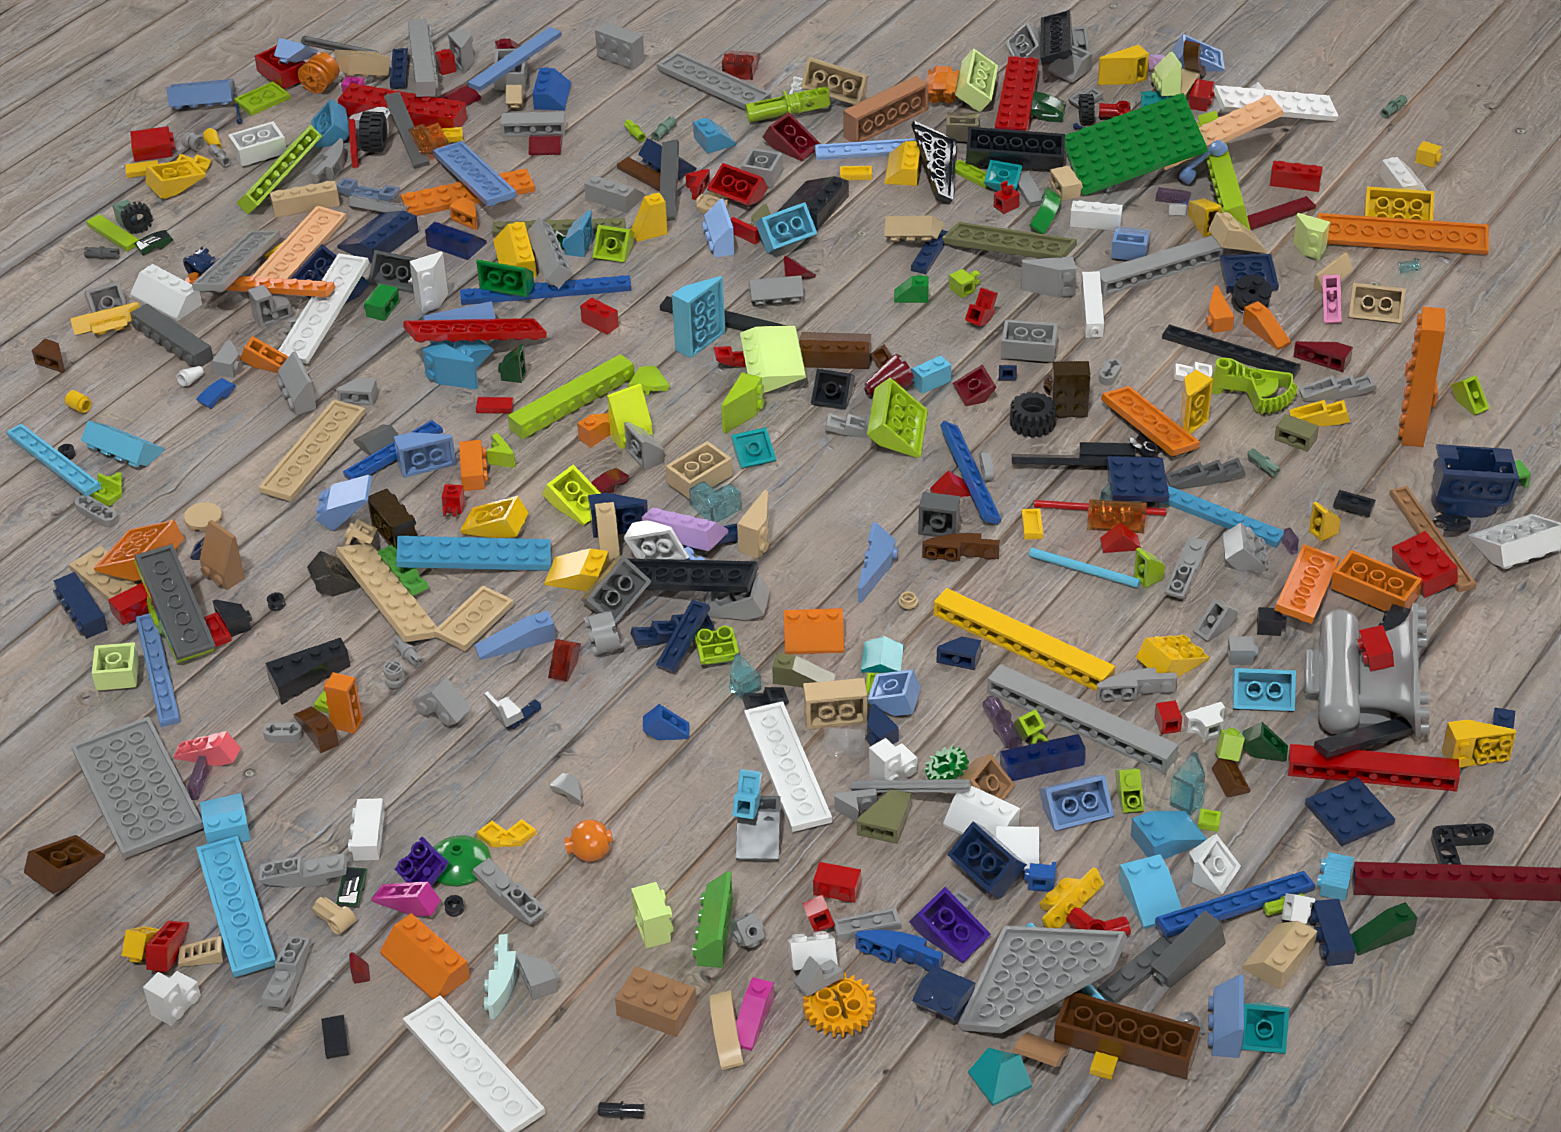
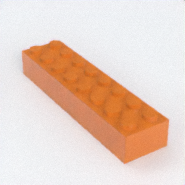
(1422, 376)

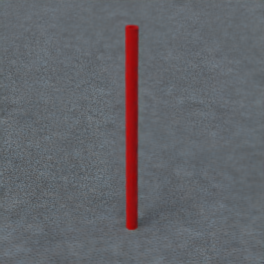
(1084, 506)

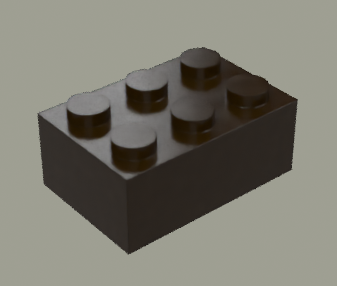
(1070, 388)
(390, 517)

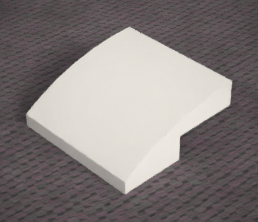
(1021, 841)

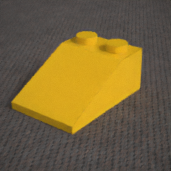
(173, 177)
(496, 519)
(578, 569)

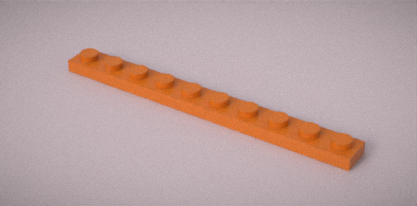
(277, 285)

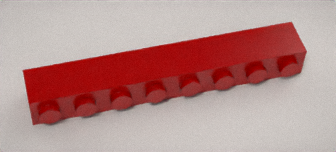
(1375, 768)

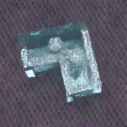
(715, 504)

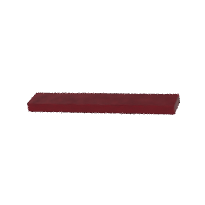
(1280, 212)

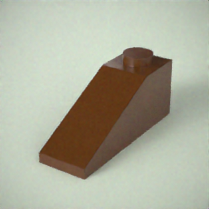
(317, 728)

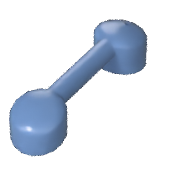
(1187, 172)

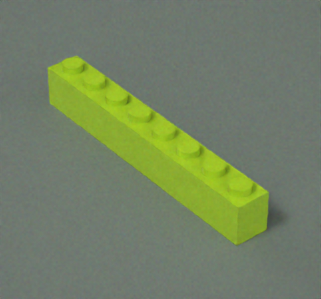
(279, 169)
(571, 396)

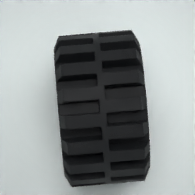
(372, 131)
(1032, 414)

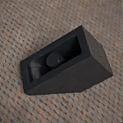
(233, 616)

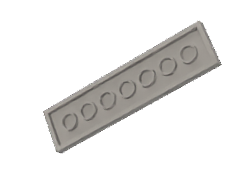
(712, 80)
(236, 261)

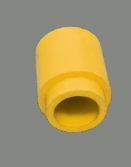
(78, 401)

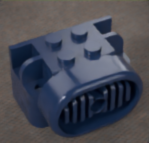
(1473, 480)

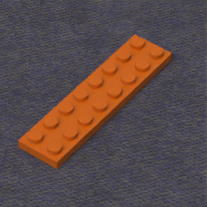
(441, 197)

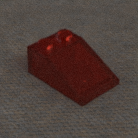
(740, 64)

